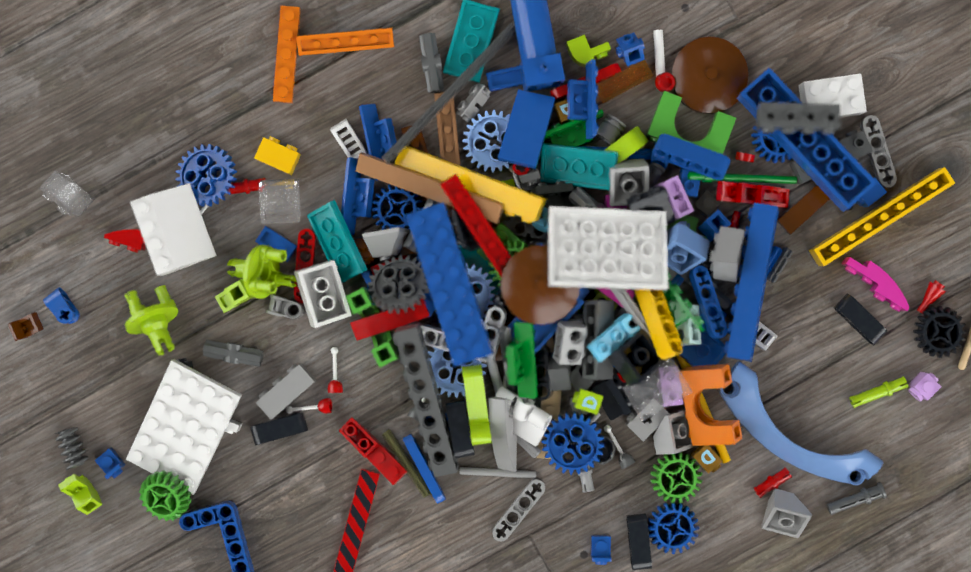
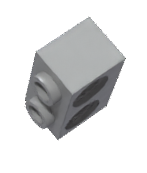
(565, 342)

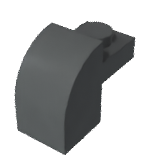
(530, 179)

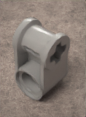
(281, 307)

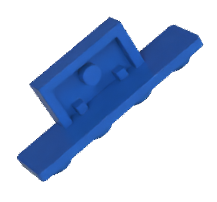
(582, 99)
(378, 134)
(356, 195)

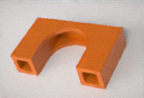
(702, 428)

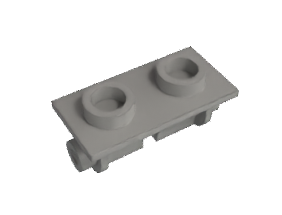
(467, 107)

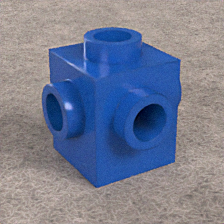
(630, 49)

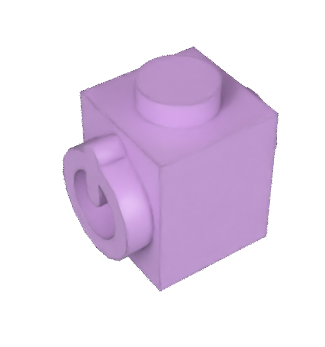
(924, 386)

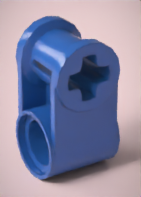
(59, 304)

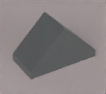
(559, 375)

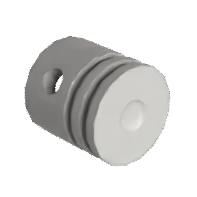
(610, 129)

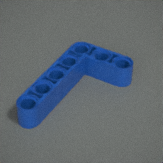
(229, 538)

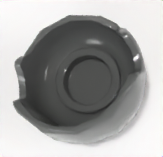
(608, 451)

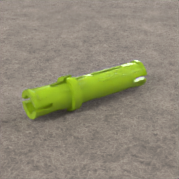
(887, 388)

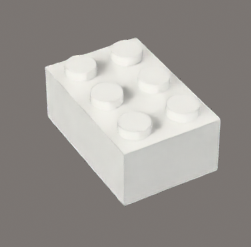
(837, 90)
(322, 293)

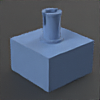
(685, 248)

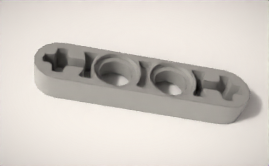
(881, 150)
(521, 511)

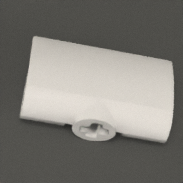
(528, 419)

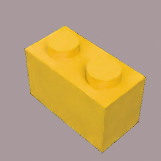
(278, 156)

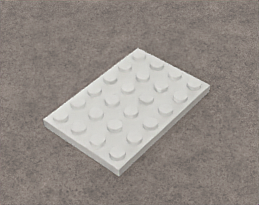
(607, 248)
(184, 425)

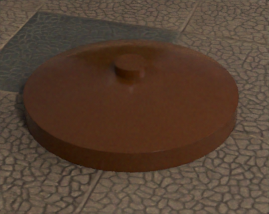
(709, 75)
(528, 291)

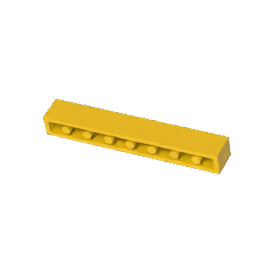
(515, 200)
(881, 216)

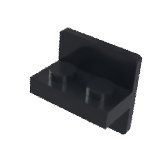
(614, 398)

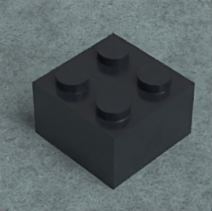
(636, 358)

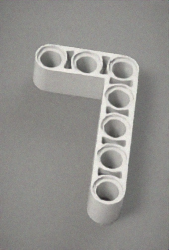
(490, 323)

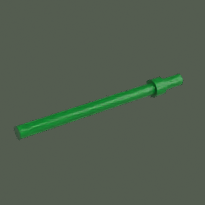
(746, 178)

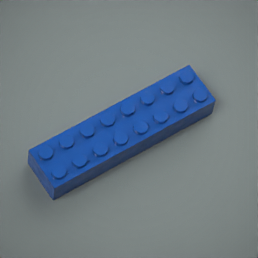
(815, 153)
(752, 282)
(450, 284)

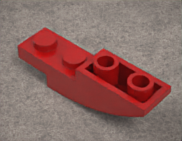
(131, 238)
(373, 450)

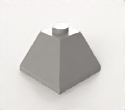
(628, 179)
(386, 242)
(672, 434)
(785, 514)

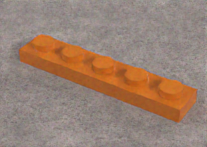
(345, 41)
(286, 54)

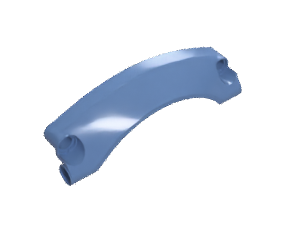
(747, 407)

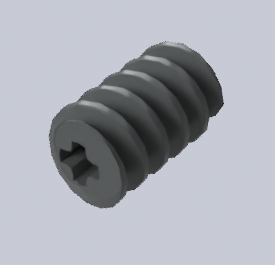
(71, 447)

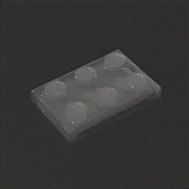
(658, 390)

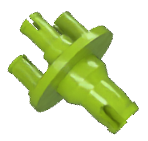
(262, 271)
(153, 319)

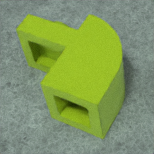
(581, 52)
(233, 296)
(82, 492)

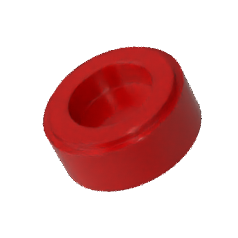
(665, 82)
(745, 157)

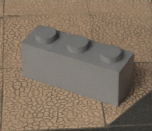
(285, 390)

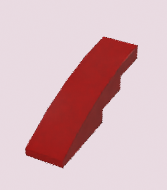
(751, 194)
(384, 321)

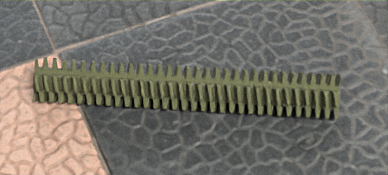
(408, 465)

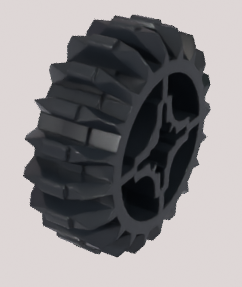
(950, 343)

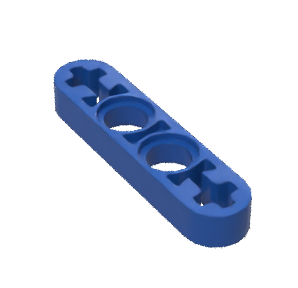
(705, 303)
(423, 468)

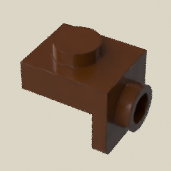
(365, 253)
(25, 326)

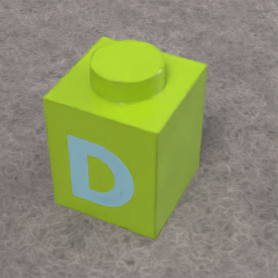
(587, 401)

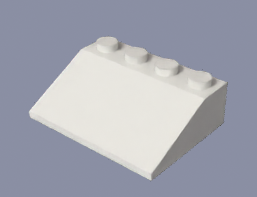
(173, 229)

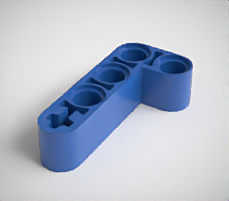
(689, 156)

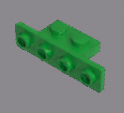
(571, 133)
(679, 307)
(521, 360)

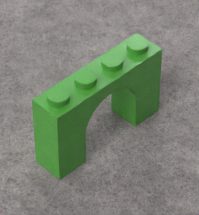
(664, 124)
(384, 346)

